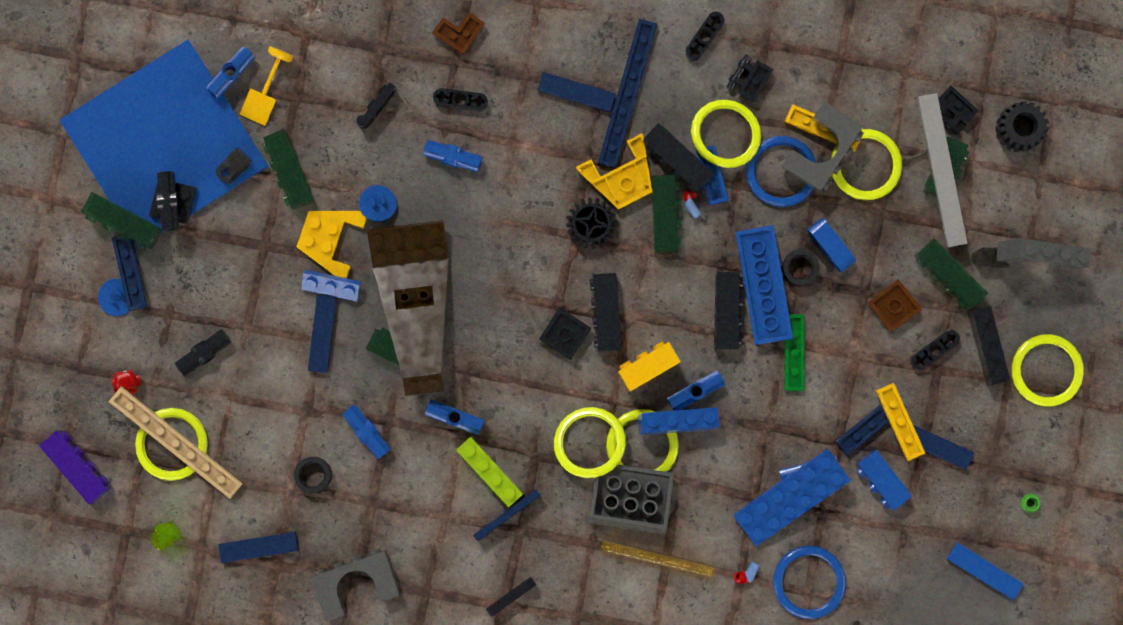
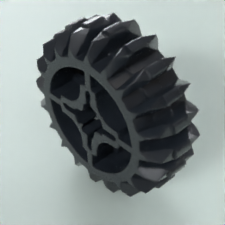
(582, 221)

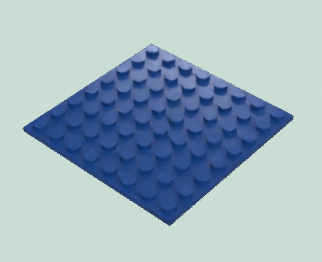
(160, 124)

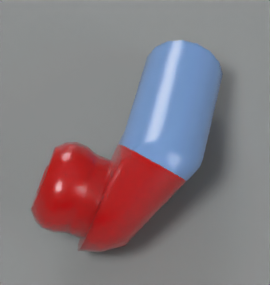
(689, 203)
(746, 576)

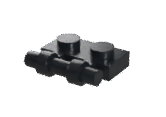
(754, 82)
(958, 107)

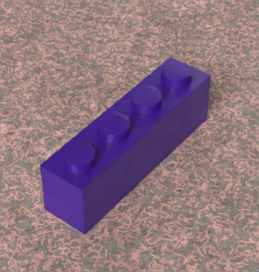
(75, 466)

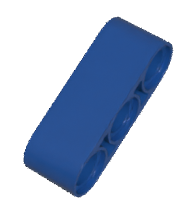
(831, 245)

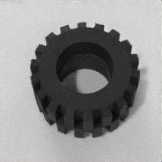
(1033, 116)

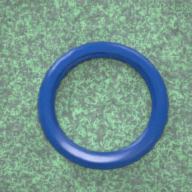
(751, 172)
(778, 582)

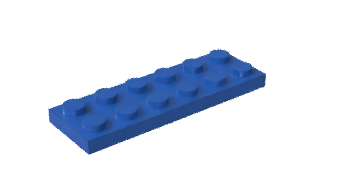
(764, 285)
(792, 497)

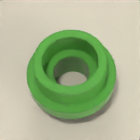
(1036, 503)

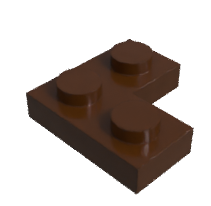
(461, 37)

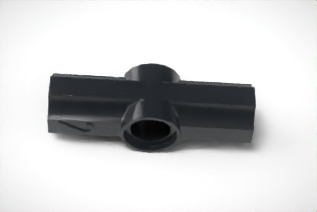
(168, 200)
(203, 352)

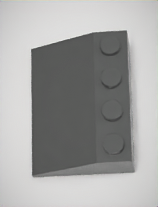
(632, 499)

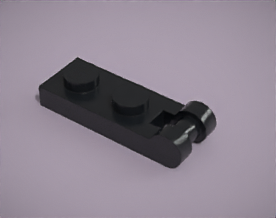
(376, 106)

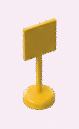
(259, 105)

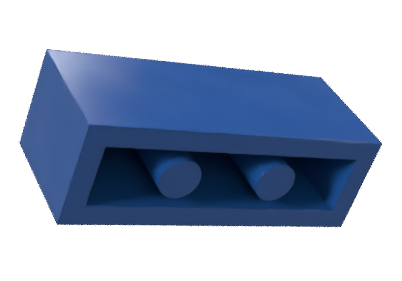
(883, 480)

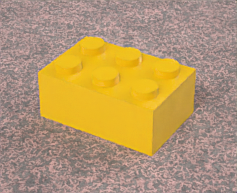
(648, 365)

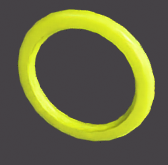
(707, 155)
(889, 185)
(1078, 370)
(633, 415)
(612, 462)
(149, 466)

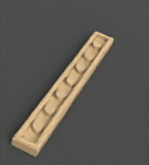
(175, 442)

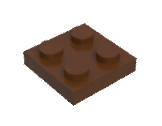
(894, 305)

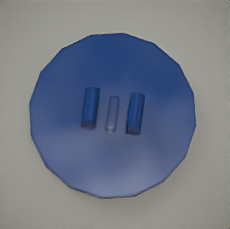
(377, 203)
(112, 298)

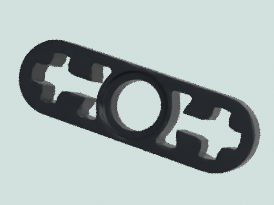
(708, 22)
(447, 92)
(943, 337)
(511, 596)

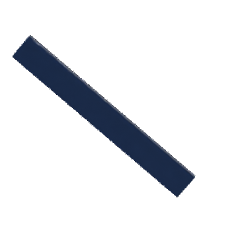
(627, 93)

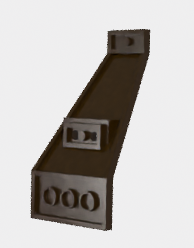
(409, 262)

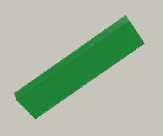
(794, 356)

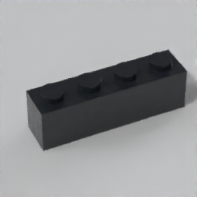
(676, 155)
(727, 311)
(607, 312)
(988, 346)

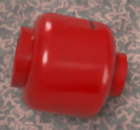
(127, 380)

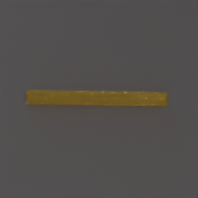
(658, 559)

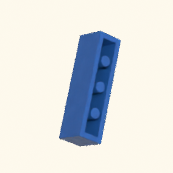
(678, 421)

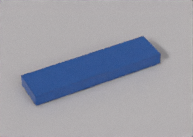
(985, 571)

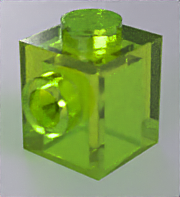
(165, 535)

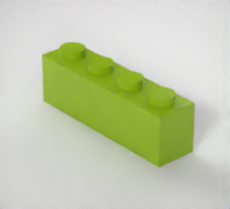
(489, 471)

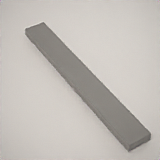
(942, 170)

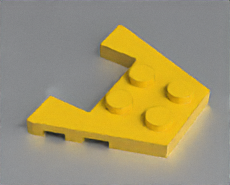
(626, 182)
(322, 234)

